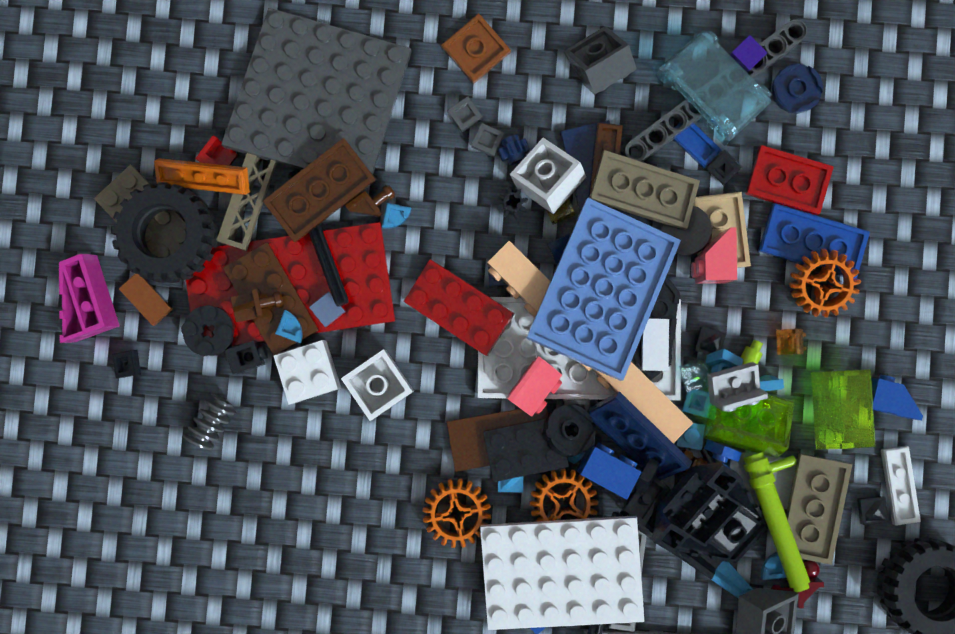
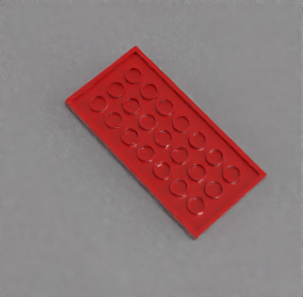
(359, 261)

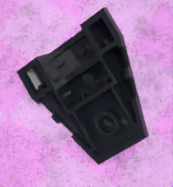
(709, 515)

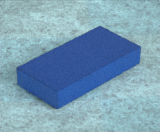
(697, 145)

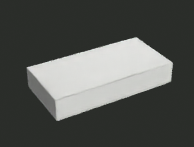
(655, 345)

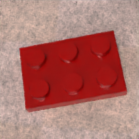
(789, 180)

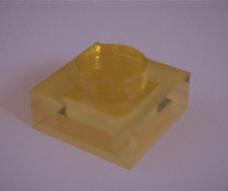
(563, 213)

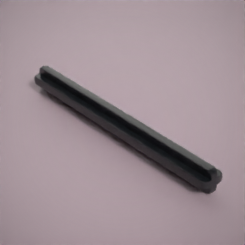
(326, 261)

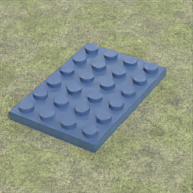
(603, 289)

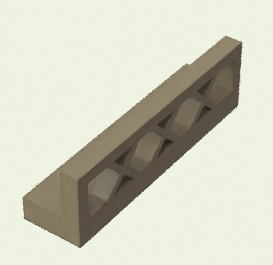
(238, 203)

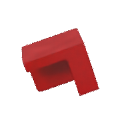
(215, 153)

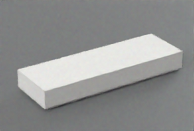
(900, 485)

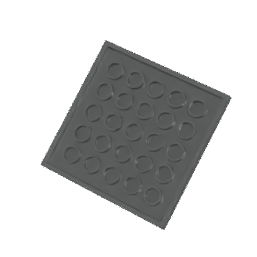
(314, 88)

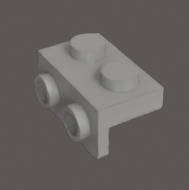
(735, 387)

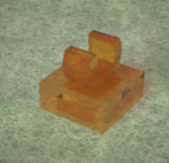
(790, 341)

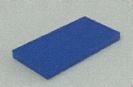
(796, 234)

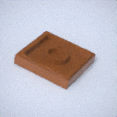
(476, 48)

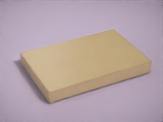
(727, 212)

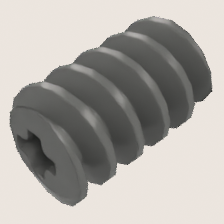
(210, 423)

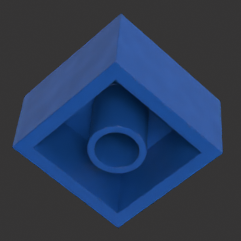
(612, 473)

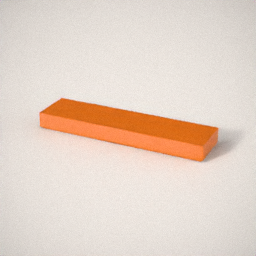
(203, 176)

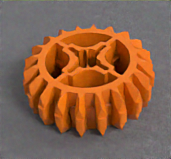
(827, 273)
(570, 492)
(445, 516)

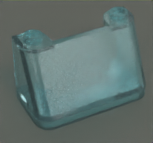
(715, 85)

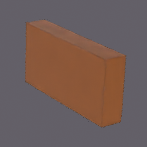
(146, 299)

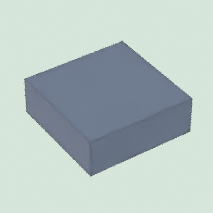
(326, 309)

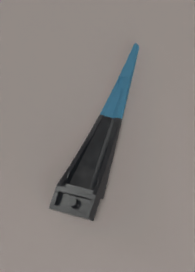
(645, 508)

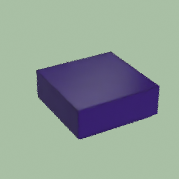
(748, 53)

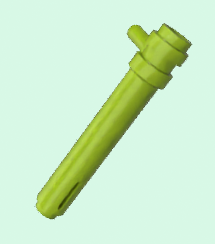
(762, 482)

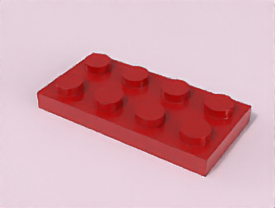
(459, 307)

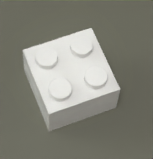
(548, 175)
(307, 372)
(377, 384)

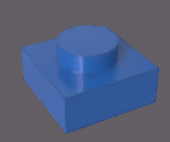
(722, 452)

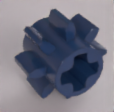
(513, 149)

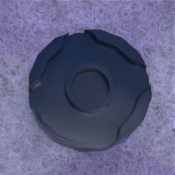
(797, 88)

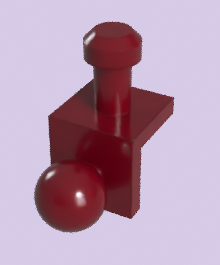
(813, 571)

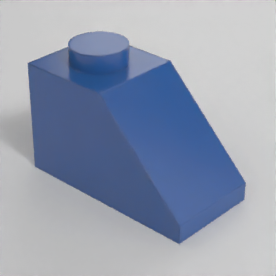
(893, 398)

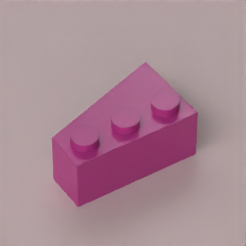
(85, 299)

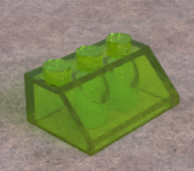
(843, 409)
(754, 427)

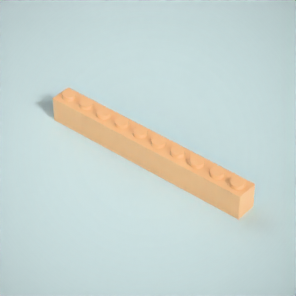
(530, 285)

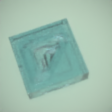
(694, 375)

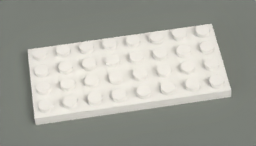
(515, 353)

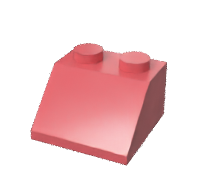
(718, 260)
(535, 386)

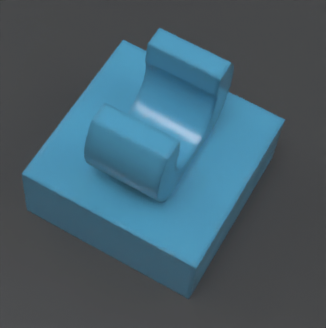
(722, 360)

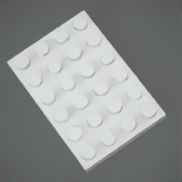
(562, 573)

